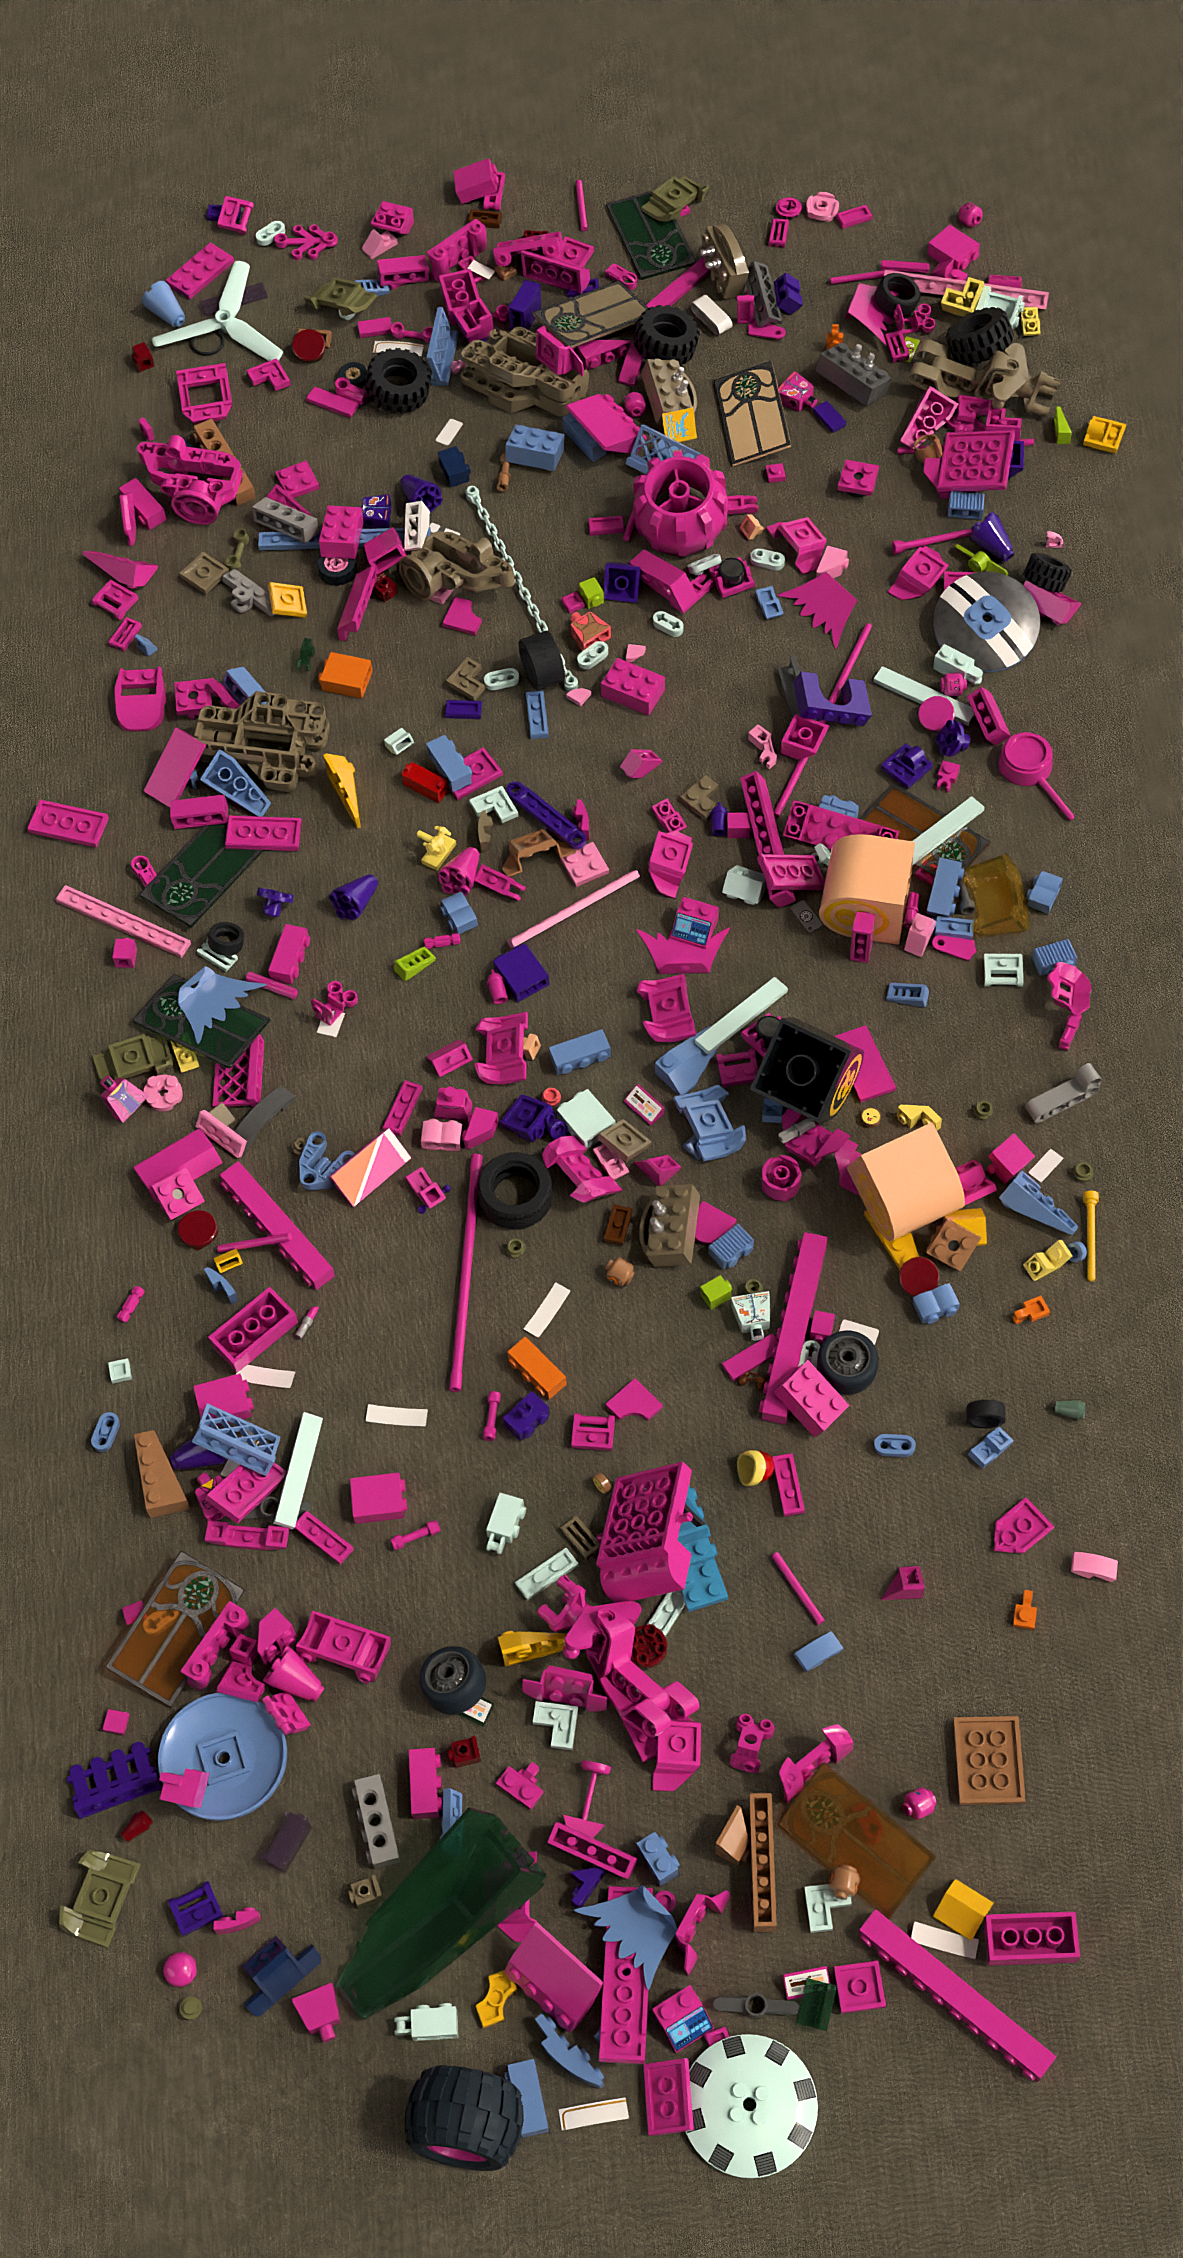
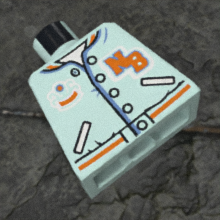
(752, 1313)

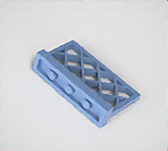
(441, 349)
(640, 463)
(233, 1447)

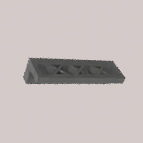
(762, 306)
(787, 676)

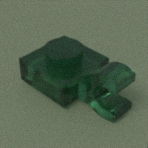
(307, 651)

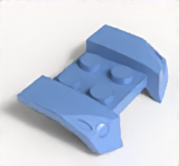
(710, 1123)

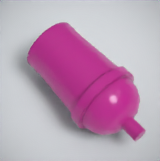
(497, 987)

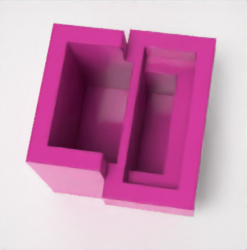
(474, 320)
(1009, 1158)
(185, 1788)

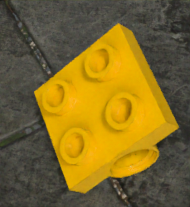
(1104, 434)

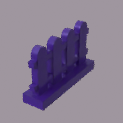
(113, 1793)

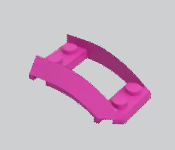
(204, 376)

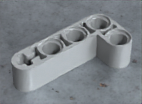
(1065, 1095)

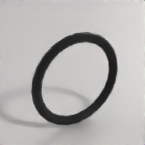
(212, 352)

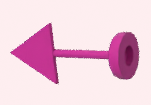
(582, 1825)

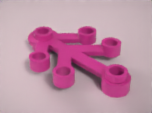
(324, 240)

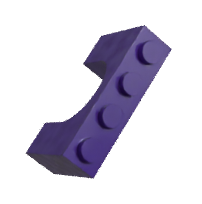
(815, 706)

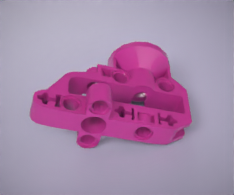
(192, 498)

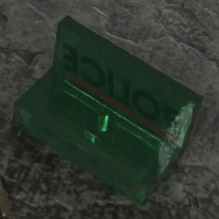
(816, 2004)

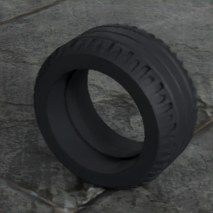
(901, 284)

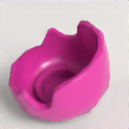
(180, 1969)

